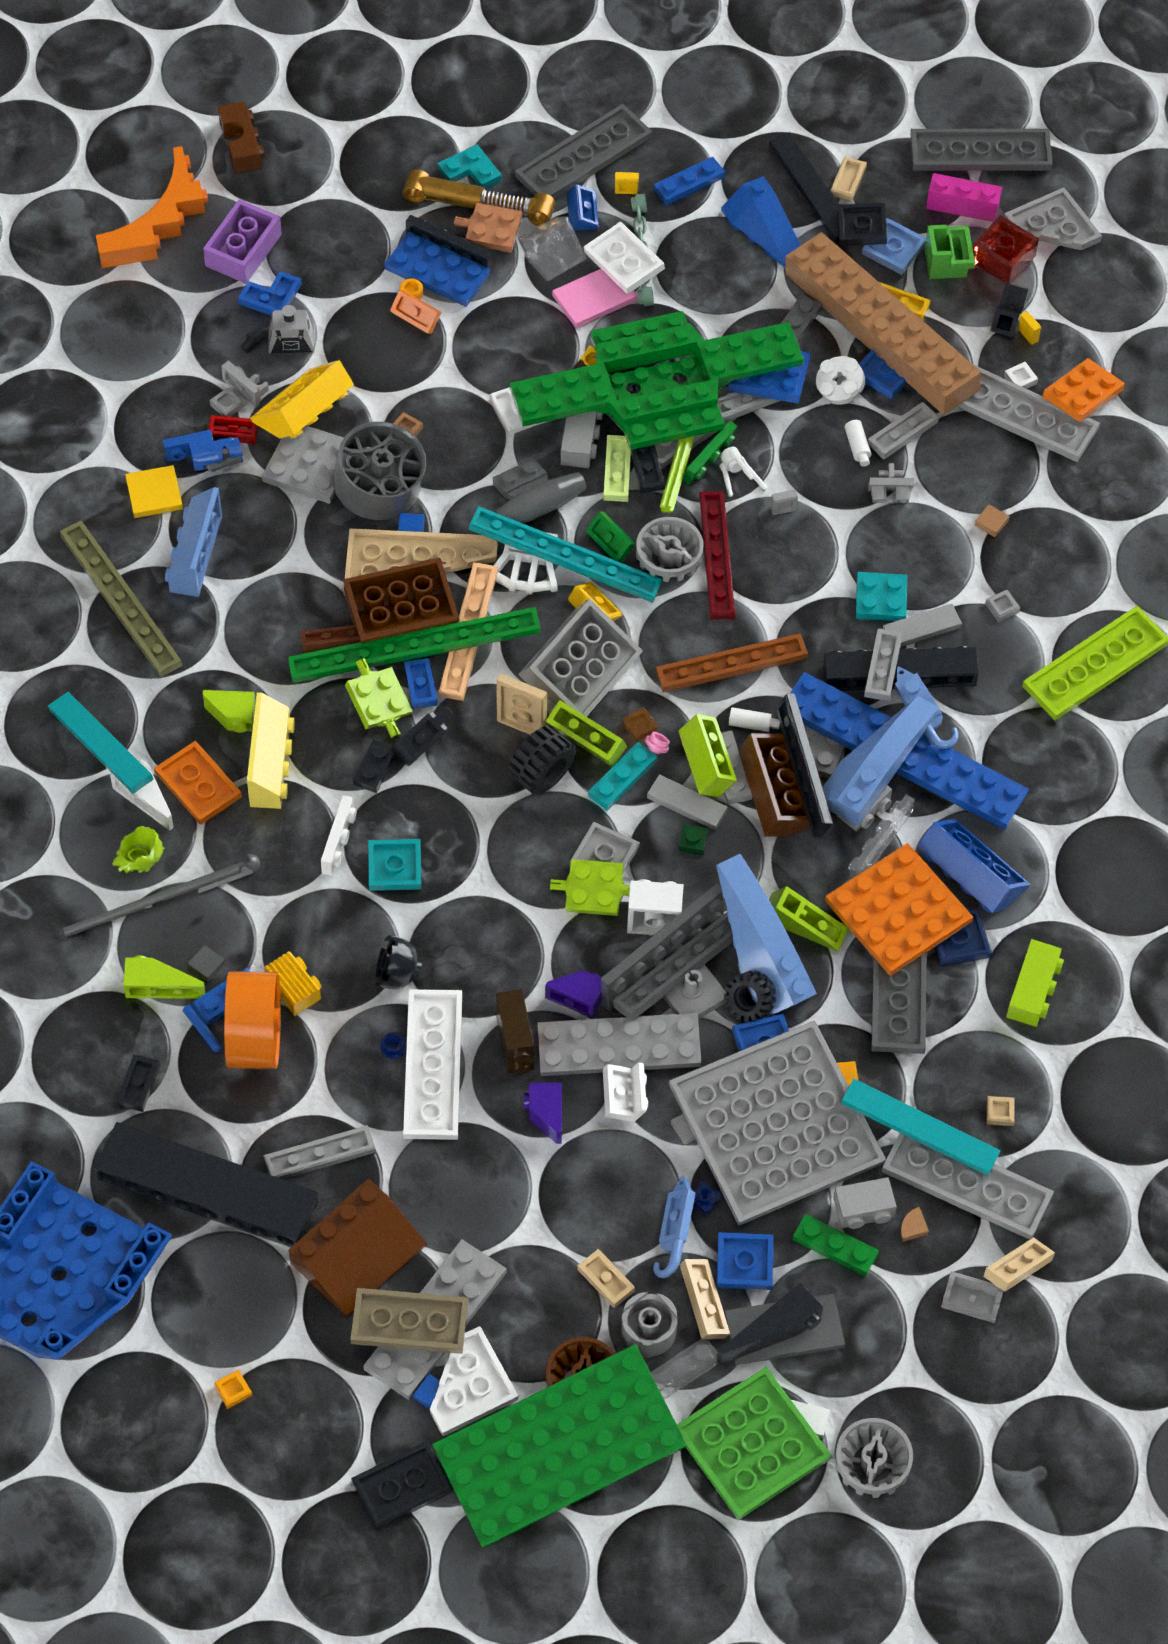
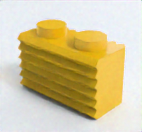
(296, 986)

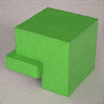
(948, 251)

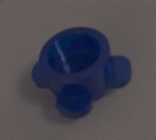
(712, 1195)

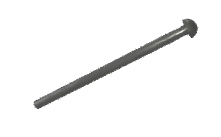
(202, 883)

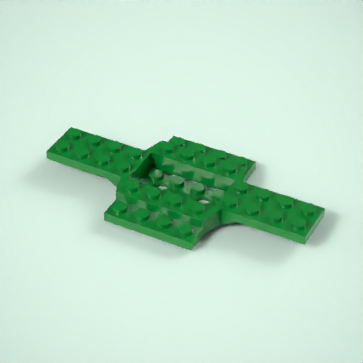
(662, 407)

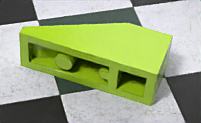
(807, 919)
(154, 979)

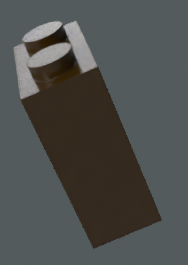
(515, 1031)

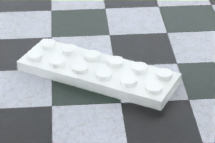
(433, 1064)

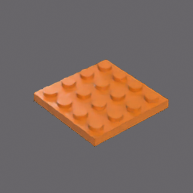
(898, 909)

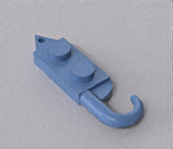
(910, 686)
(675, 1225)

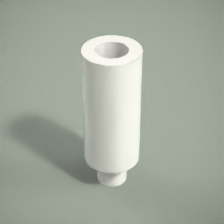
(858, 442)
(752, 720)

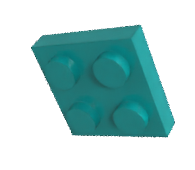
(881, 596)
(394, 864)

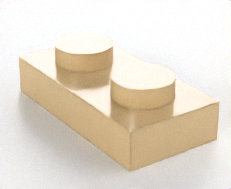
(606, 1278)

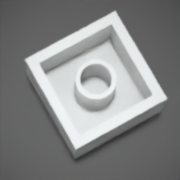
(653, 905)

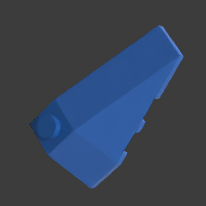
(761, 217)

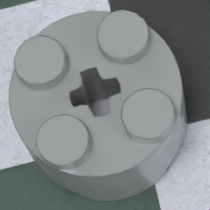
(649, 1309)

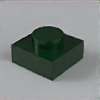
(693, 839)

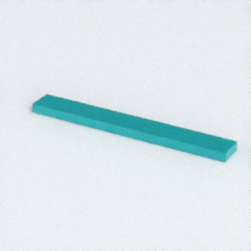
(565, 554)

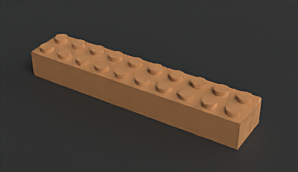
(883, 323)

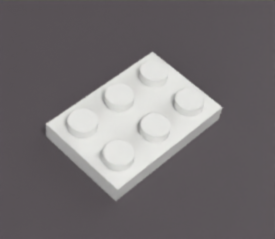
(624, 257)

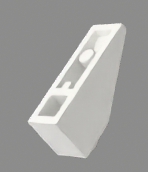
(147, 799)

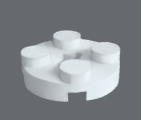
(850, 387)

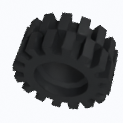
(762, 990)

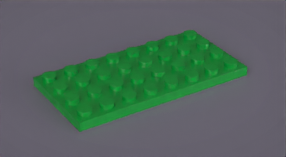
(559, 1445)

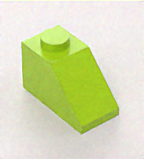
(231, 708)

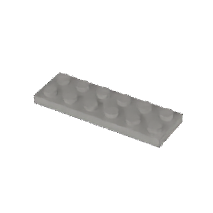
(1030, 416)
(594, 1043)
(999, 1197)
(462, 1274)

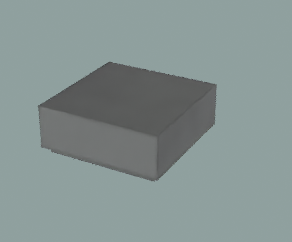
(206, 963)

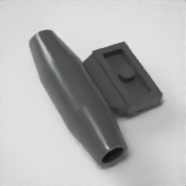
(533, 493)

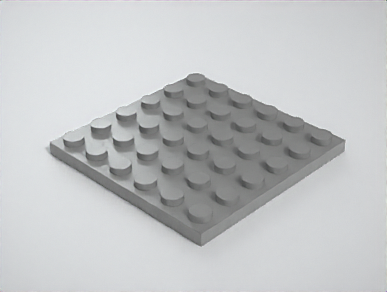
(776, 1122)

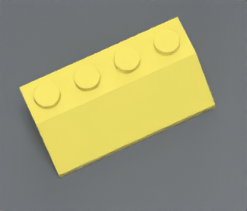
(269, 752)

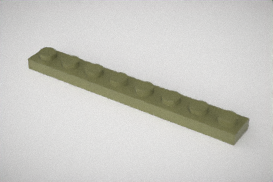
(121, 599)

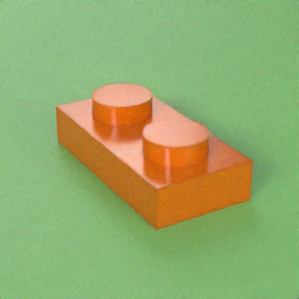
(415, 311)

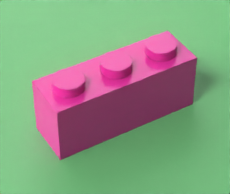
(964, 197)

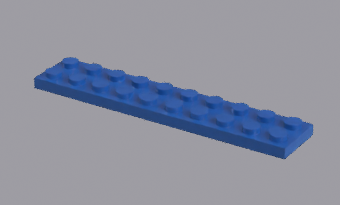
(935, 769)

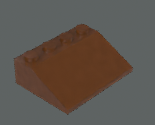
(400, 600)
(356, 1246)

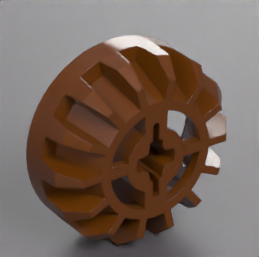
(575, 1354)

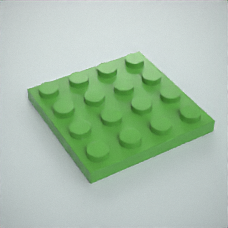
(752, 1443)

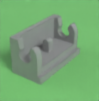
(972, 1297)

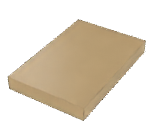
(520, 705)

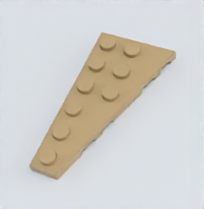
(386, 549)

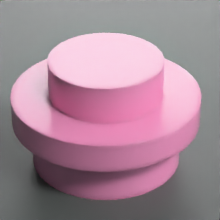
(657, 743)

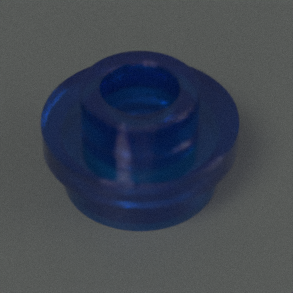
(393, 1038)

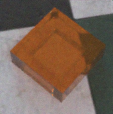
(640, 724)

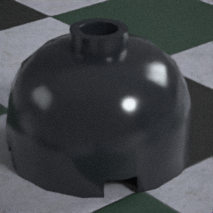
(397, 963)

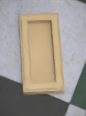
(848, 178)

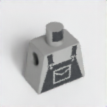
(290, 331)

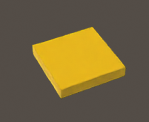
(154, 491)

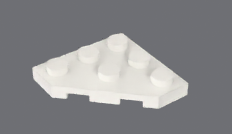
(471, 1385)

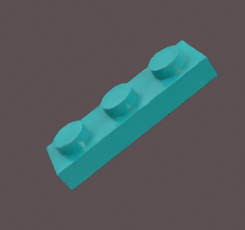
(622, 776)

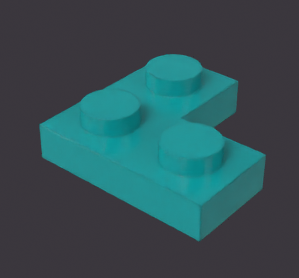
(473, 163)

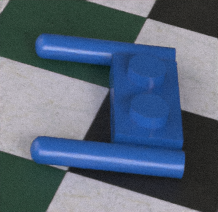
(206, 1011)

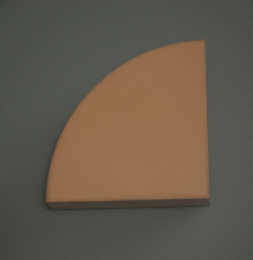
(913, 1225)

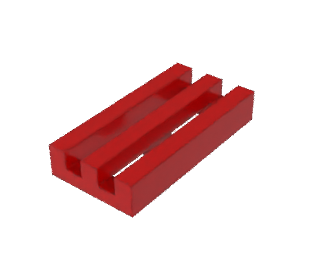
(244, 435)

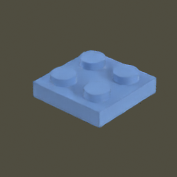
(901, 248)

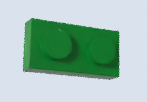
(610, 537)

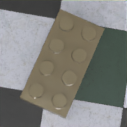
(409, 1320)

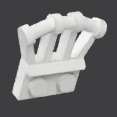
(531, 586)

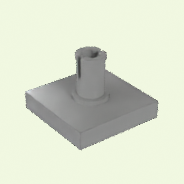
(696, 994)

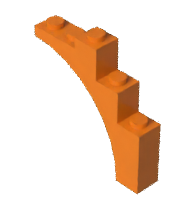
(164, 220)

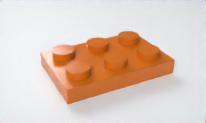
(1083, 390)
(198, 782)

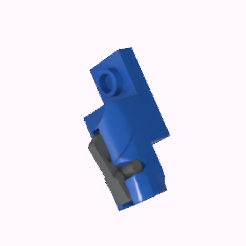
(204, 450)

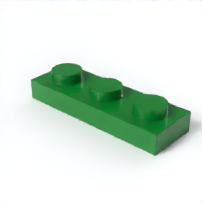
(710, 453)
(835, 1245)

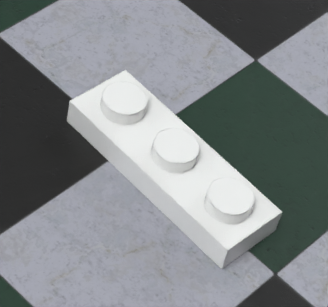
(338, 836)

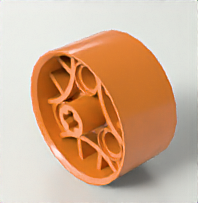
(252, 1020)

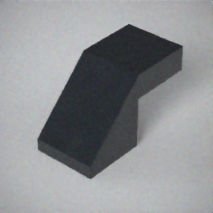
(1009, 310)

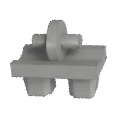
(893, 482)

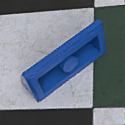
(582, 208)

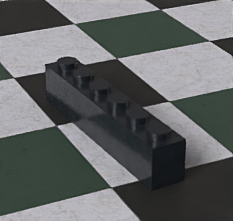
(935, 667)

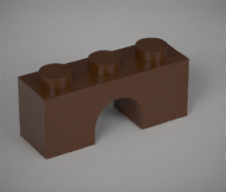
(237, 123)

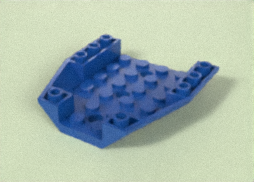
(43, 1235)

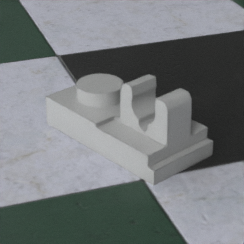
(246, 387)

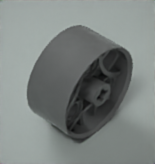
(365, 487)

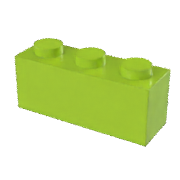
(586, 733)
(707, 755)
(1035, 983)

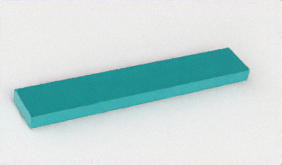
(100, 742)
(920, 1127)

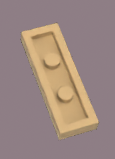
(1018, 1264)
(704, 1299)

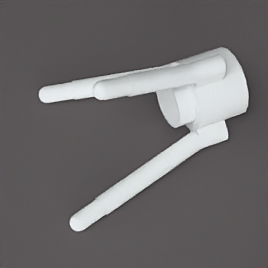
(735, 462)

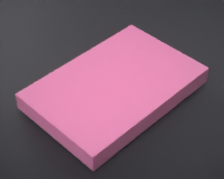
(591, 298)

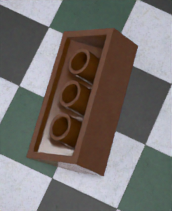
(773, 785)

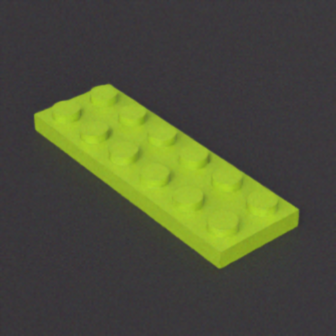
(1095, 663)

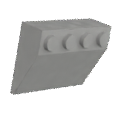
(582, 659)

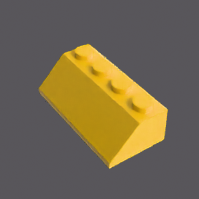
(304, 400)

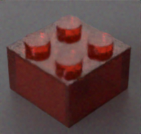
(1004, 249)

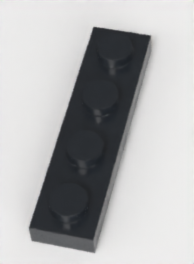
(449, 241)

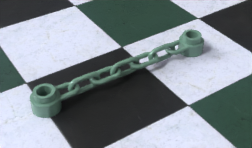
(639, 204)

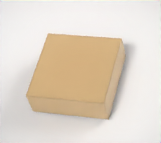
(1000, 1111)

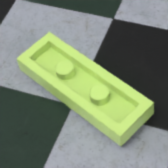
(617, 469)

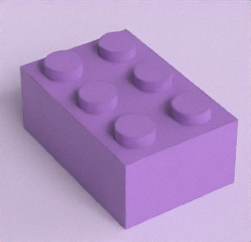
(242, 241)

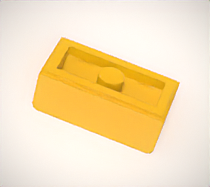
(589, 590)

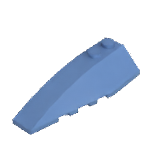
(871, 765)
(761, 937)

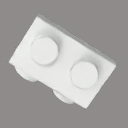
(625, 1092)

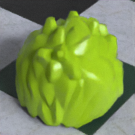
(139, 850)

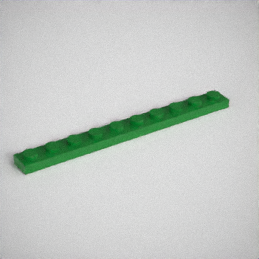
(415, 644)

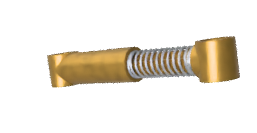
(421, 187)

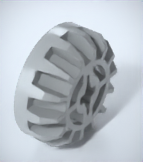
(674, 543)
(879, 1436)

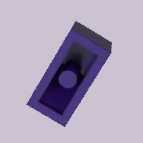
(577, 992)
(546, 1108)

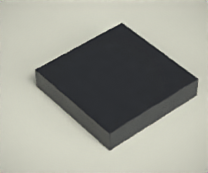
(862, 224)

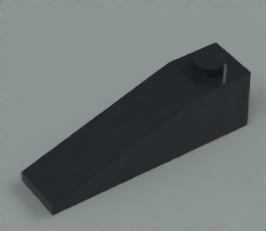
(782, 1321)

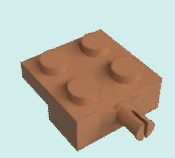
(492, 227)

